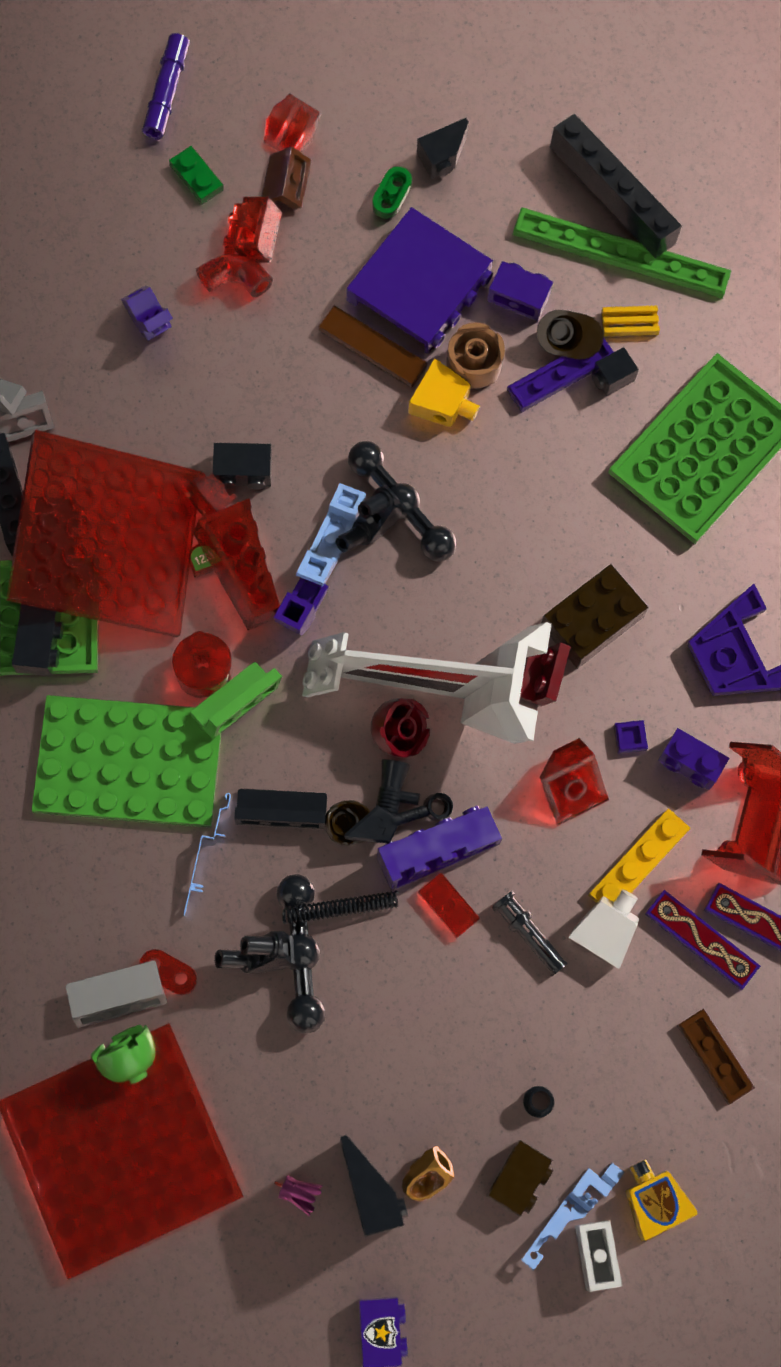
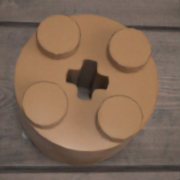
(489, 351)

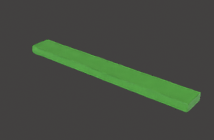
(621, 252)

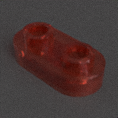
(168, 971)

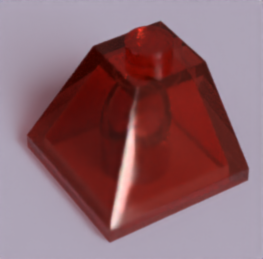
(572, 781)

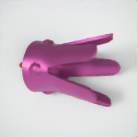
(299, 1193)

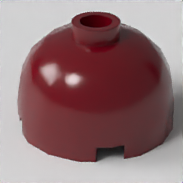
(400, 727)

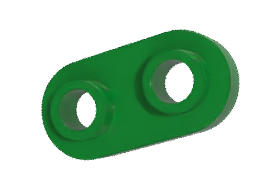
(390, 194)

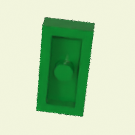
(196, 175)

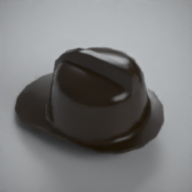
(570, 334)

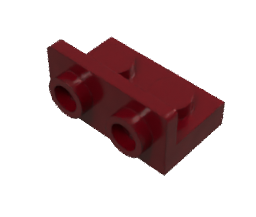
(544, 675)

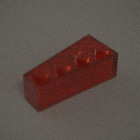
(236, 556)

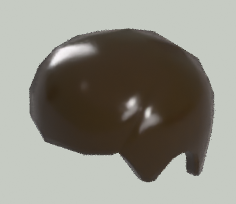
(342, 818)

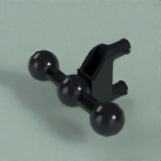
(388, 505)
(279, 950)

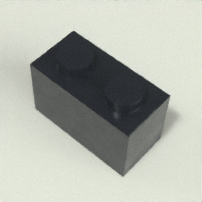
(243, 464)

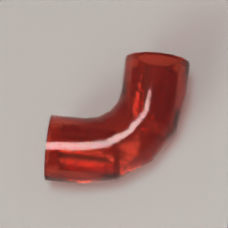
(235, 269)

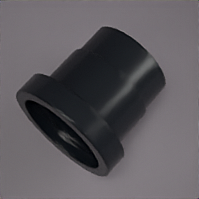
(528, 1106)

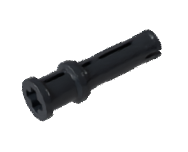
(555, 961)

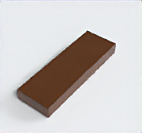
(715, 1056)

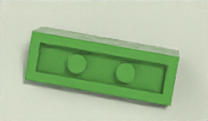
(235, 699)

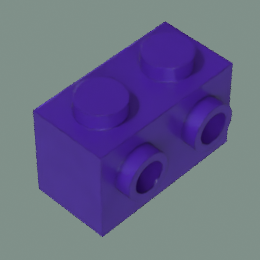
(693, 759)

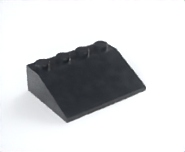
(374, 1197)

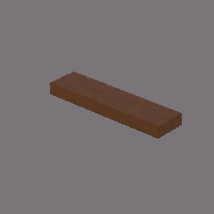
(373, 346)

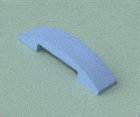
(324, 553)

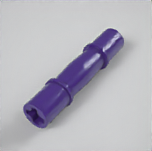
(166, 85)

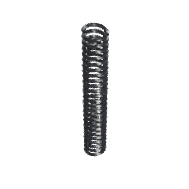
(355, 907)

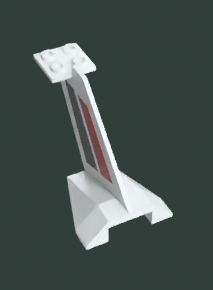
(488, 687)

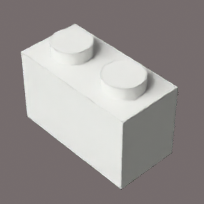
(598, 1256)

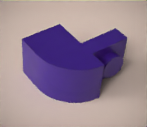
(147, 312)
(300, 606)

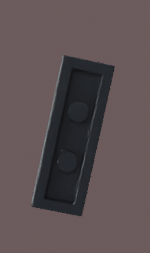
(281, 808)

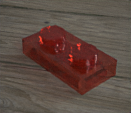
(448, 905)

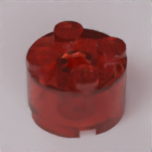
(198, 649)

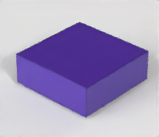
(630, 736)

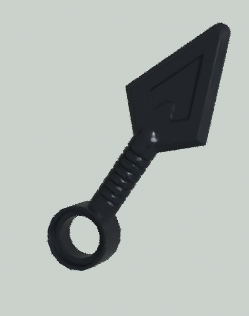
(381, 824)

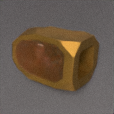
(428, 1175)

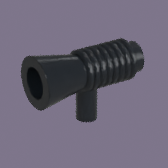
(392, 779)

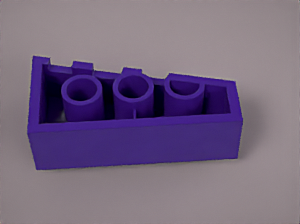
(438, 847)

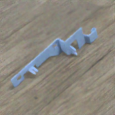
(193, 885)
(581, 1207)

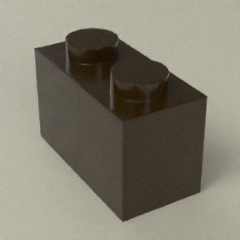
(520, 1178)

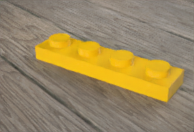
(642, 857)

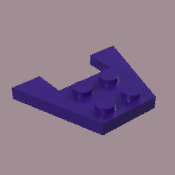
(728, 654)

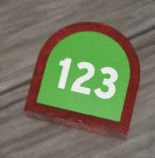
(199, 563)

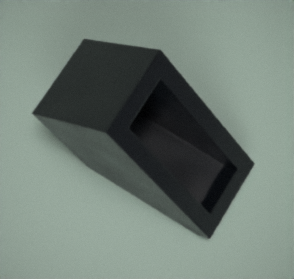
(442, 148)

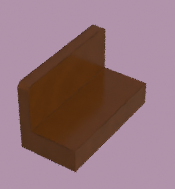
(287, 177)

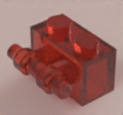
(253, 229)

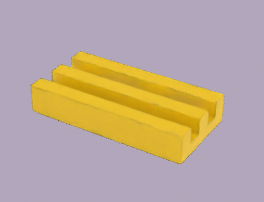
(636, 315)

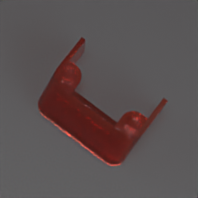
(758, 837)

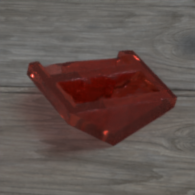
(291, 124)

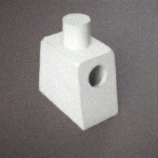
(608, 928)

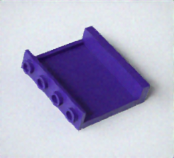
(421, 279)

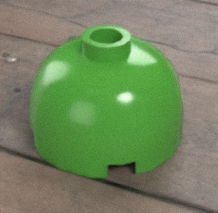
(127, 1055)

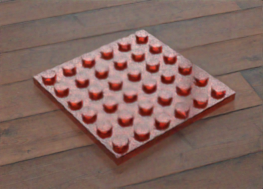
(104, 535)
(119, 1157)

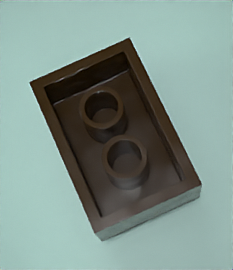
(595, 615)

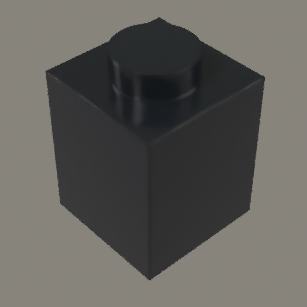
(614, 371)

